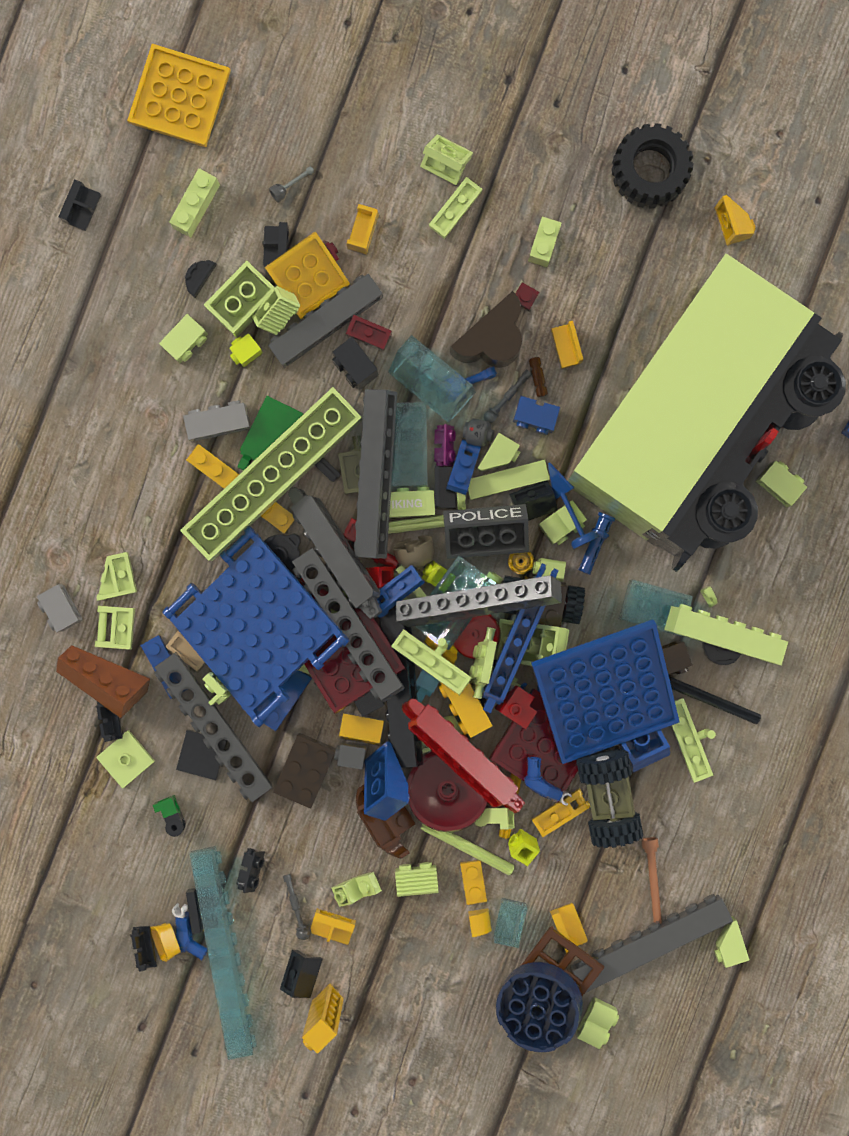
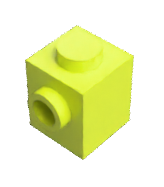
(245, 350)
(523, 847)

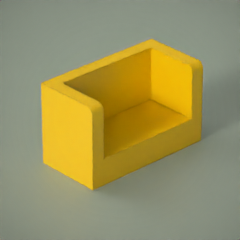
(363, 229)

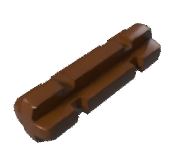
(538, 377)

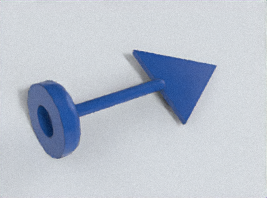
(560, 487)

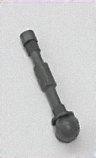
(491, 415)
(303, 931)

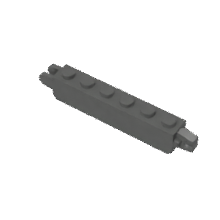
(336, 552)

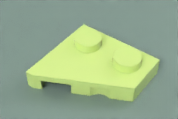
(117, 577)

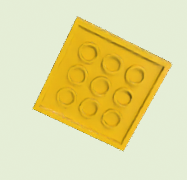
(179, 95)

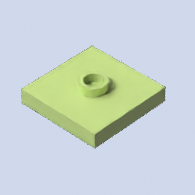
(125, 759)

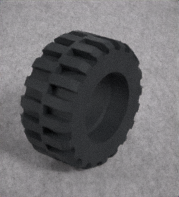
(657, 140)

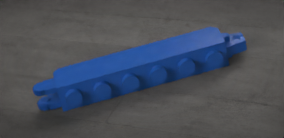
(513, 651)

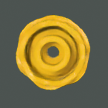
(525, 566)

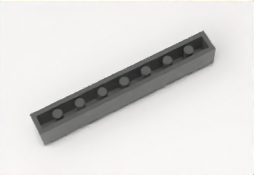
(375, 473)
(656, 940)

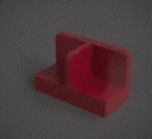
(368, 332)

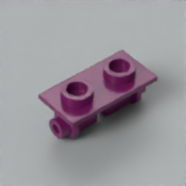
(445, 436)

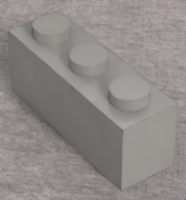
(216, 421)

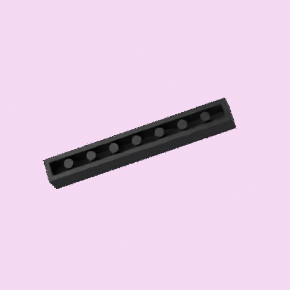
(404, 743)

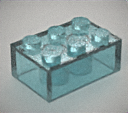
(650, 602)

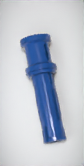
(602, 528)

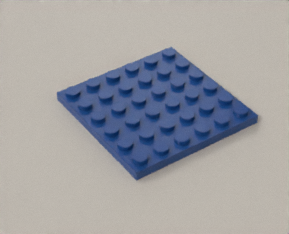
(606, 691)

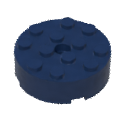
(559, 1010)

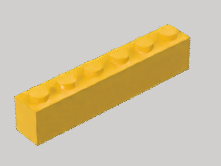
(323, 1019)

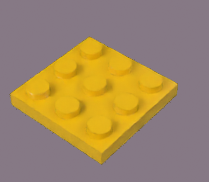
(308, 273)

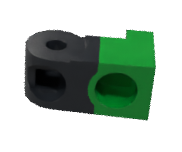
(172, 815)

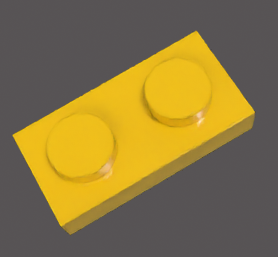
(473, 882)

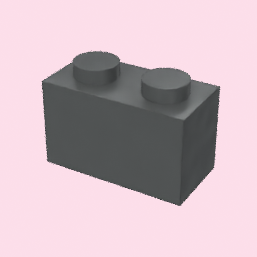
(350, 754)

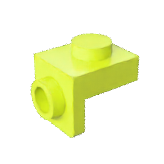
(433, 573)

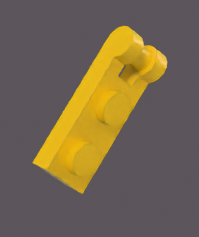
(560, 814)

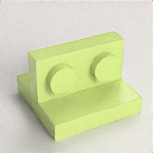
(445, 159)

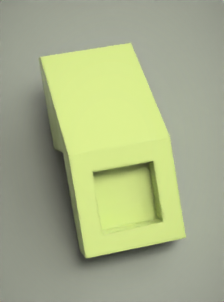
(356, 888)

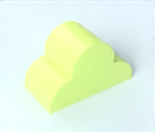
(544, 642)

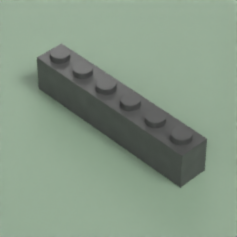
(326, 320)

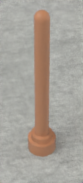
(650, 846)

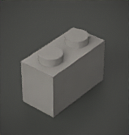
(59, 608)

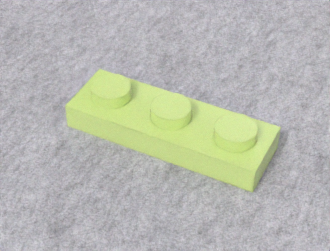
(455, 207)

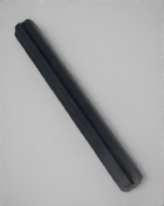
(714, 701)

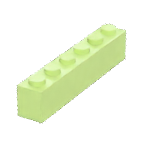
(726, 635)

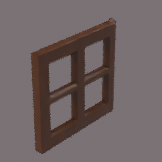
(573, 951)

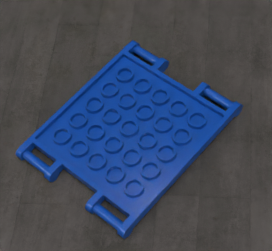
(255, 626)

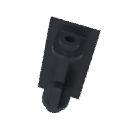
(111, 725)
(249, 879)
(143, 942)

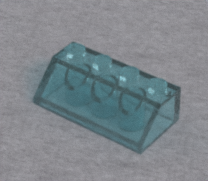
(431, 379)

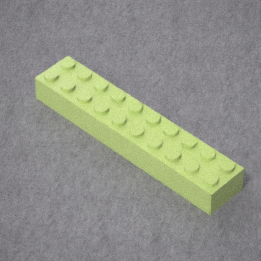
(271, 474)

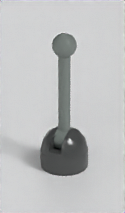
(279, 191)

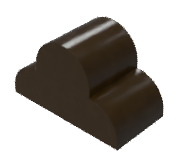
(493, 337)

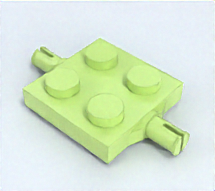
(484, 657)

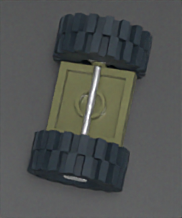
(610, 798)

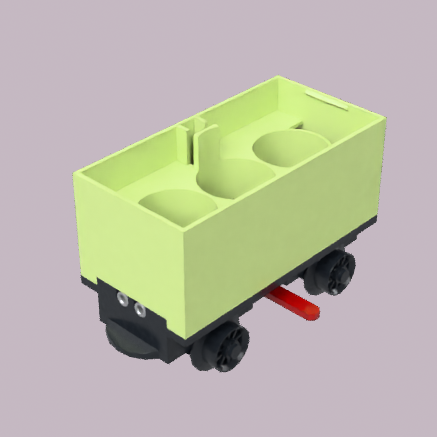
(708, 410)

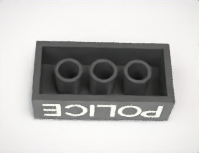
(486, 531)

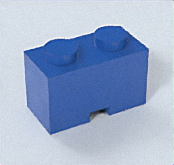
(532, 415)

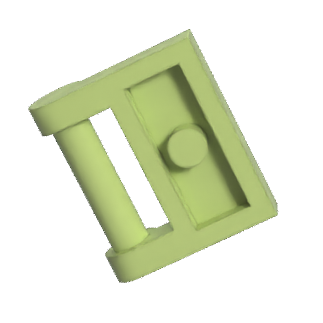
(121, 627)

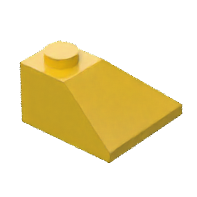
(734, 221)

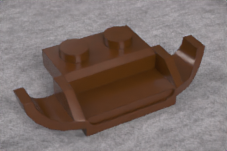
(386, 832)

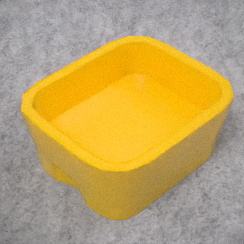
(165, 941)

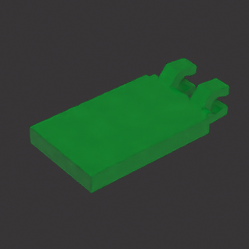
(267, 427)

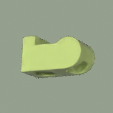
(497, 815)

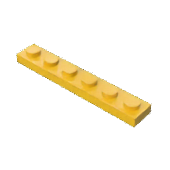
(224, 475)

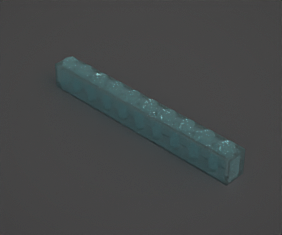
(222, 953)

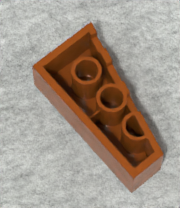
(103, 680)

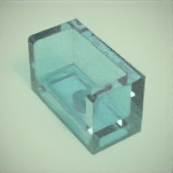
(510, 922)

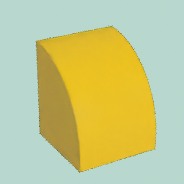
(480, 922)

